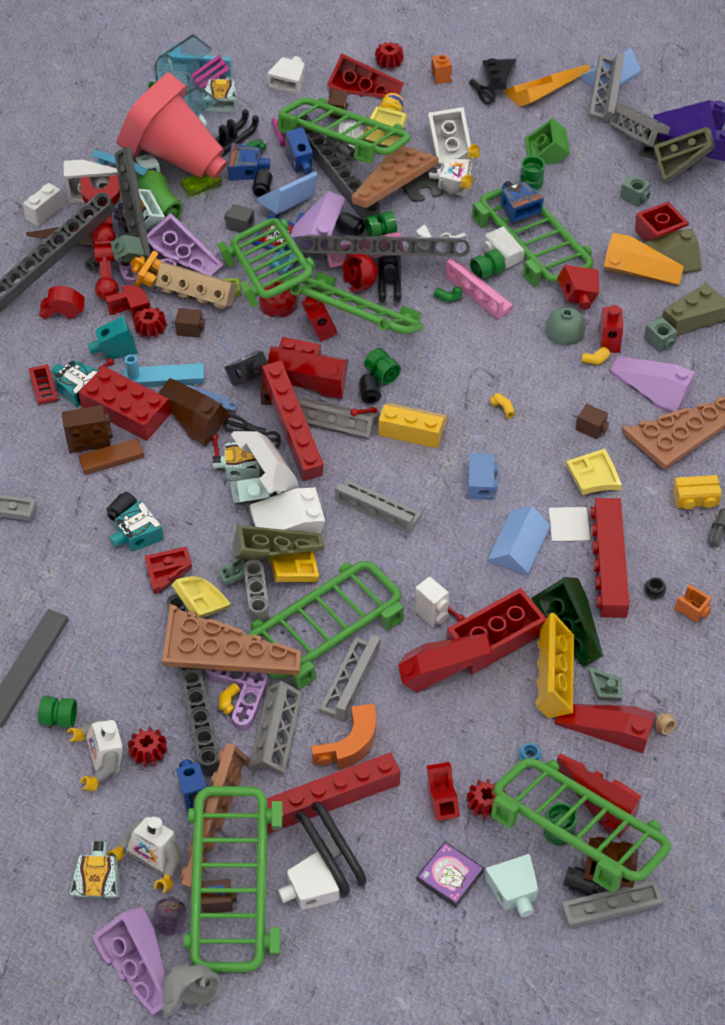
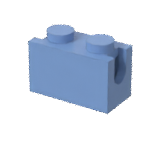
(481, 476)

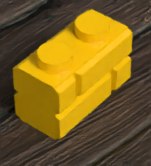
(697, 491)

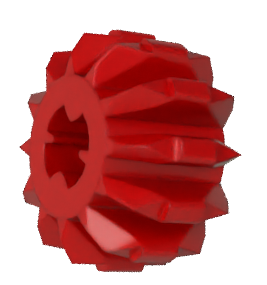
(389, 55)
(149, 322)
(147, 747)
(477, 798)

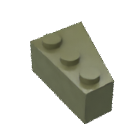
(682, 152)
(696, 309)

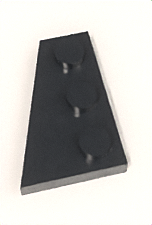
(498, 72)

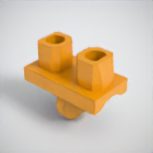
(144, 275)

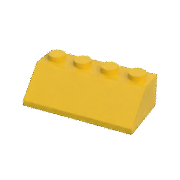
(555, 668)

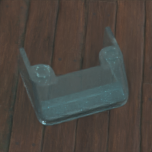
(182, 63)

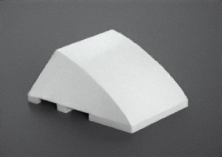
(277, 473)

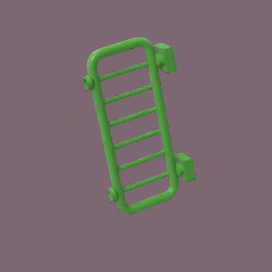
(363, 150)
(533, 267)
(323, 287)
(257, 288)
(391, 614)
(607, 871)
(262, 941)

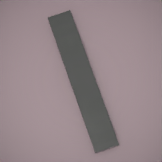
(131, 197)
(29, 661)

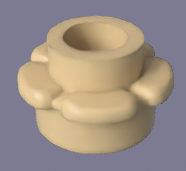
(665, 723)

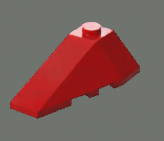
(362, 79)
(315, 371)
(441, 659)

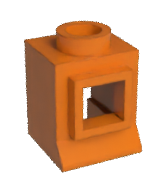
(441, 68)
(694, 604)

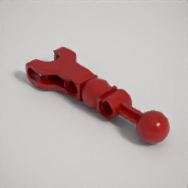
(103, 236)

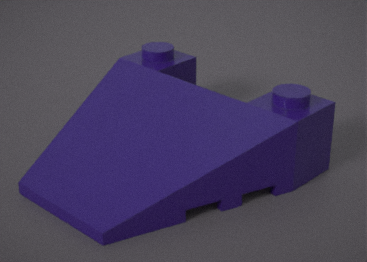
(695, 117)

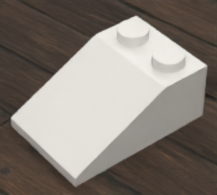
(448, 133)
(76, 169)
(291, 511)

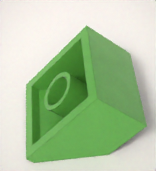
(548, 142)

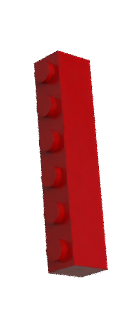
(292, 421)
(610, 558)
(338, 789)

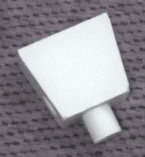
(287, 75)
(310, 884)

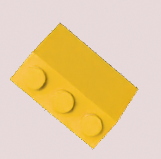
(412, 424)

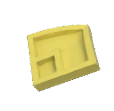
(387, 117)
(594, 472)
(200, 596)

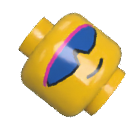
(392, 101)

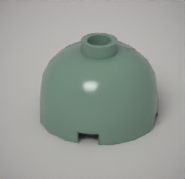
(565, 326)

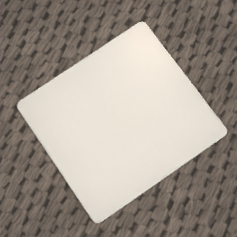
(569, 524)

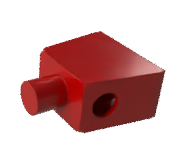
(579, 285)
(315, 311)
(611, 320)

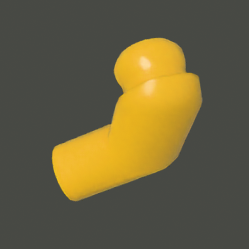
(597, 358)
(504, 402)
(225, 698)

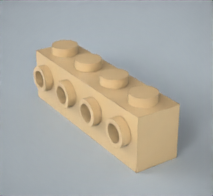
(196, 284)

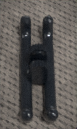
(228, 133)
(389, 273)
(332, 848)

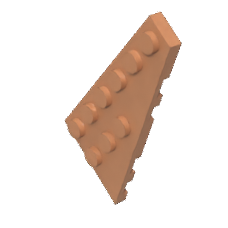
(392, 174)
(678, 432)
(218, 646)
(228, 774)

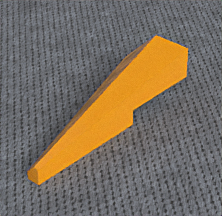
(533, 90)

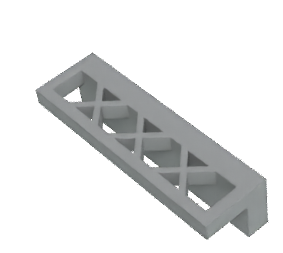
(611, 92)
(637, 118)
(336, 417)
(377, 506)
(355, 680)
(270, 720)

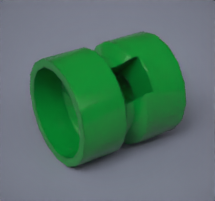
(533, 171)
(381, 225)
(488, 265)
(382, 366)
(60, 712)
(554, 814)

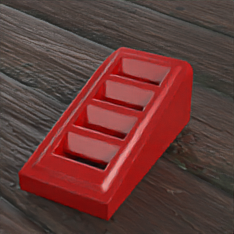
(40, 371)

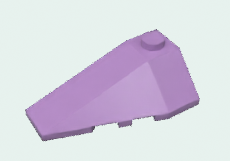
(319, 219)
(180, 245)
(661, 382)
(134, 951)

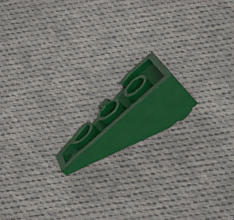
(571, 606)

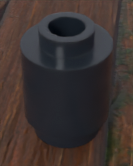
(262, 183)
(350, 224)
(369, 388)
(120, 505)
(575, 881)

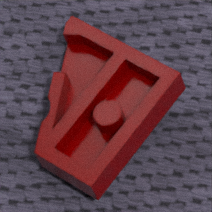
(167, 567)

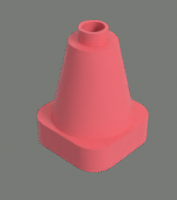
(171, 130)

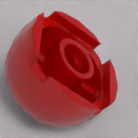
(359, 272)
(281, 304)

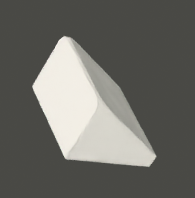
(423, 232)

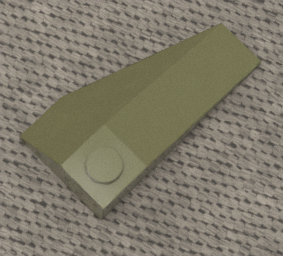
(681, 247)
(267, 543)

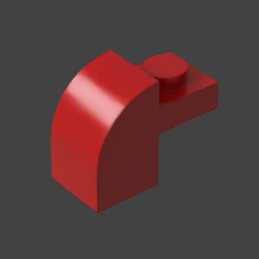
(131, 299)
(62, 300)
(442, 792)

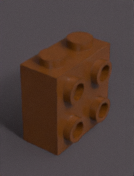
(86, 429)
(614, 851)

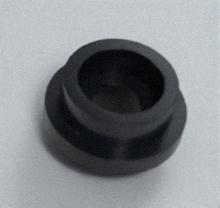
(656, 583)

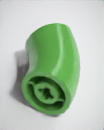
(159, 187)

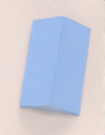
(629, 70)
(290, 194)
(520, 540)

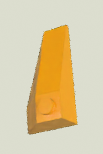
(637, 259)

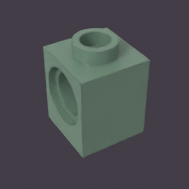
(635, 190)
(127, 248)
(660, 334)

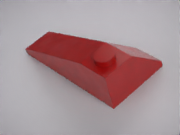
(612, 723)
(614, 792)

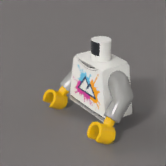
(456, 173)
(104, 749)
(153, 846)

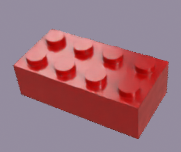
(127, 402)
(507, 622)

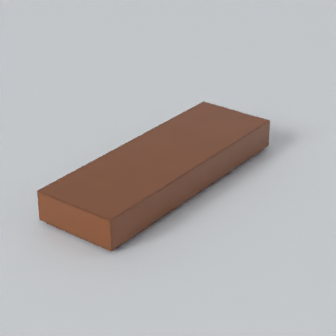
(111, 456)

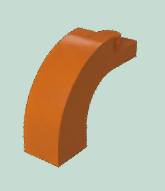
(355, 745)

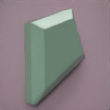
(232, 572)
(606, 685)

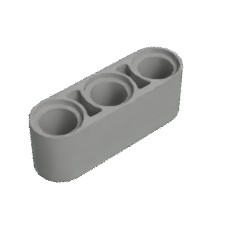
(254, 583)

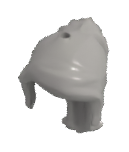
(191, 985)

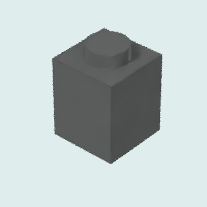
(239, 218)

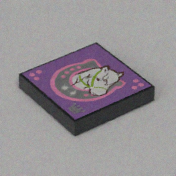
(450, 874)

